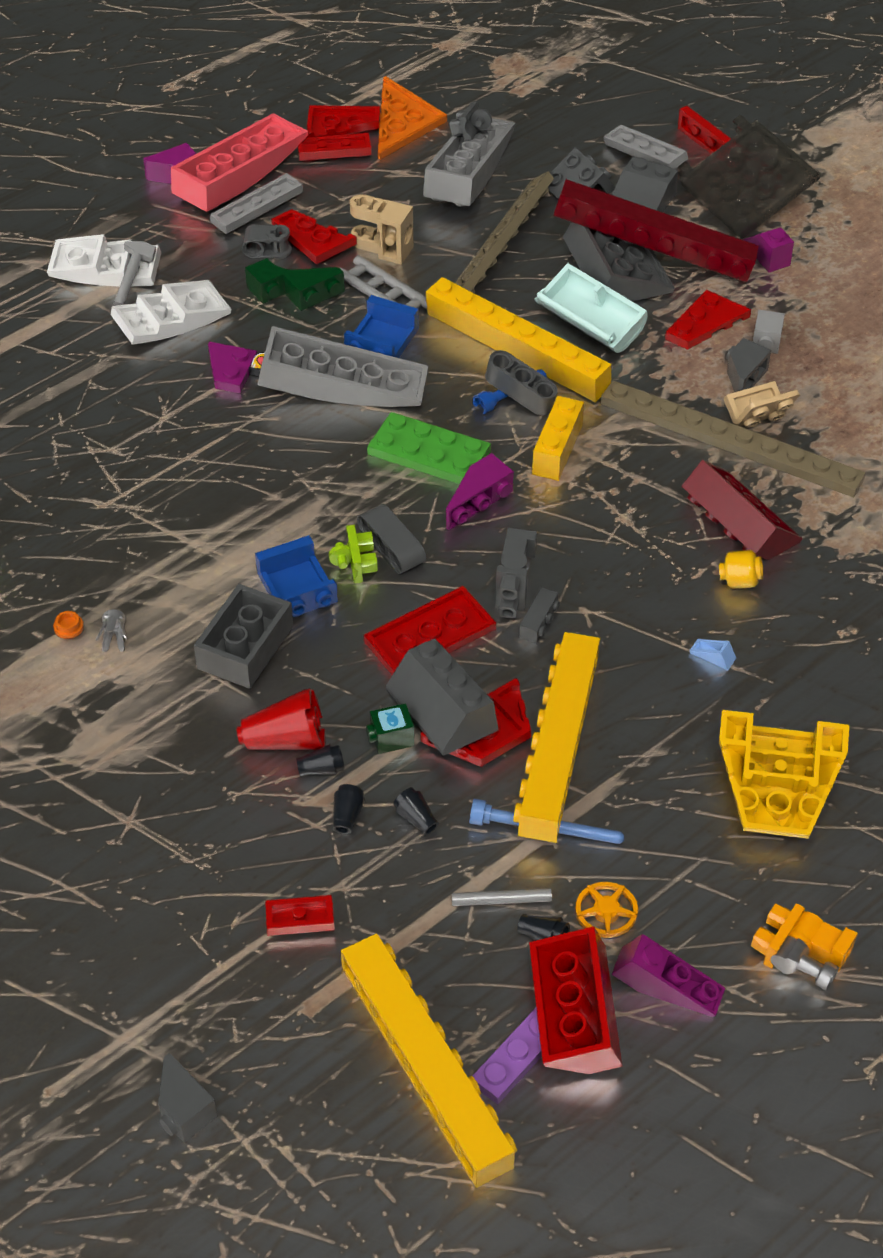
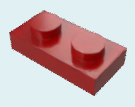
(299, 915)

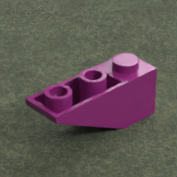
(481, 486)
(667, 977)

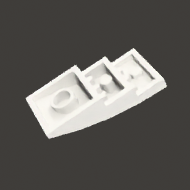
(98, 262)
(170, 313)

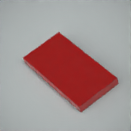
(450, 619)

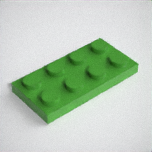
(426, 447)

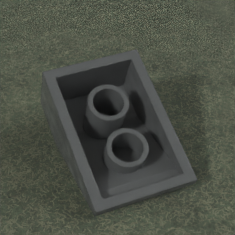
(647, 184)

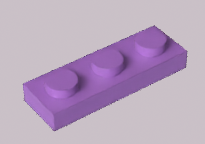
(511, 1060)

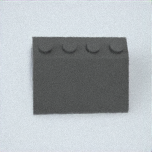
(618, 263)

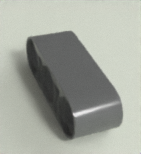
(521, 382)
(392, 538)

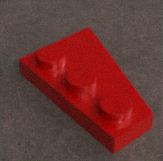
(341, 120)
(313, 239)
(705, 317)

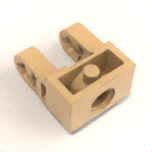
(394, 229)

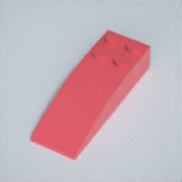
(235, 162)

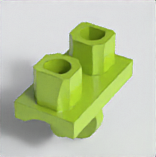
(342, 554)

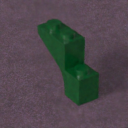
(301, 286)

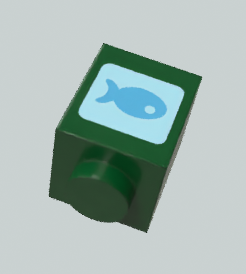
(391, 728)

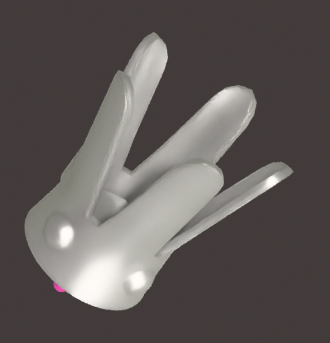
(113, 623)

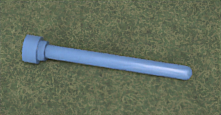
(484, 813)

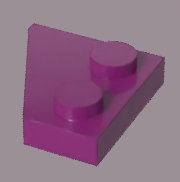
(230, 366)

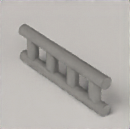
(381, 277)

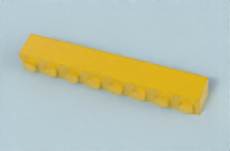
(522, 339)
(558, 739)
(429, 1061)

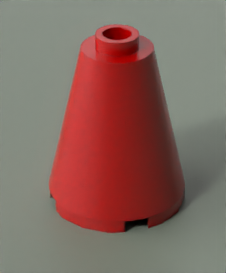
(285, 725)

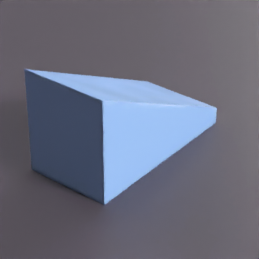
(715, 652)

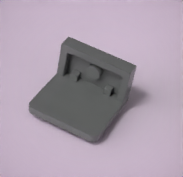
(581, 170)

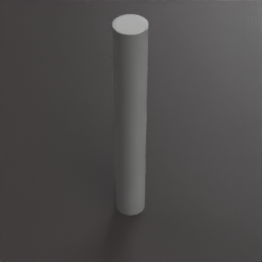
(501, 897)

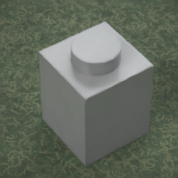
(769, 329)

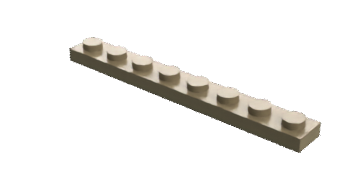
(505, 231)

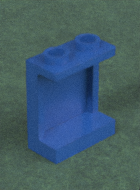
(385, 328)
(296, 576)

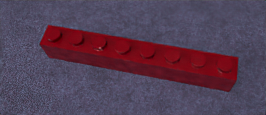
(656, 230)

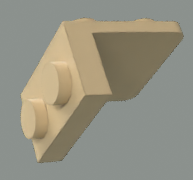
(759, 403)

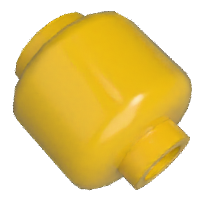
(741, 569)

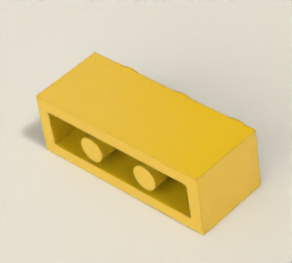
(558, 438)

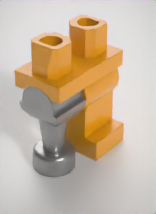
(802, 937)

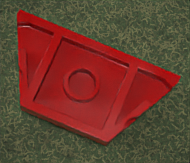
(512, 727)

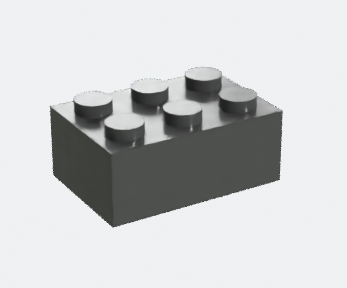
(243, 635)

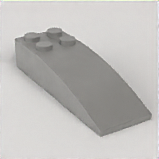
(466, 166)
(339, 372)

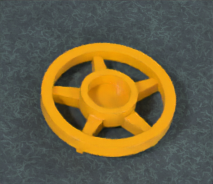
(607, 908)

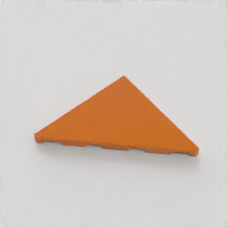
(404, 118)

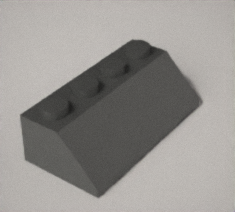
(442, 698)

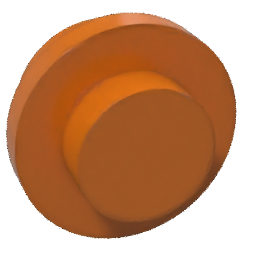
(68, 625)

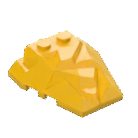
(781, 773)

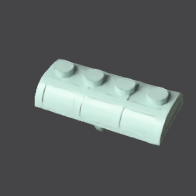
(593, 308)

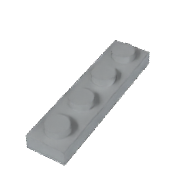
(645, 146)
(256, 203)

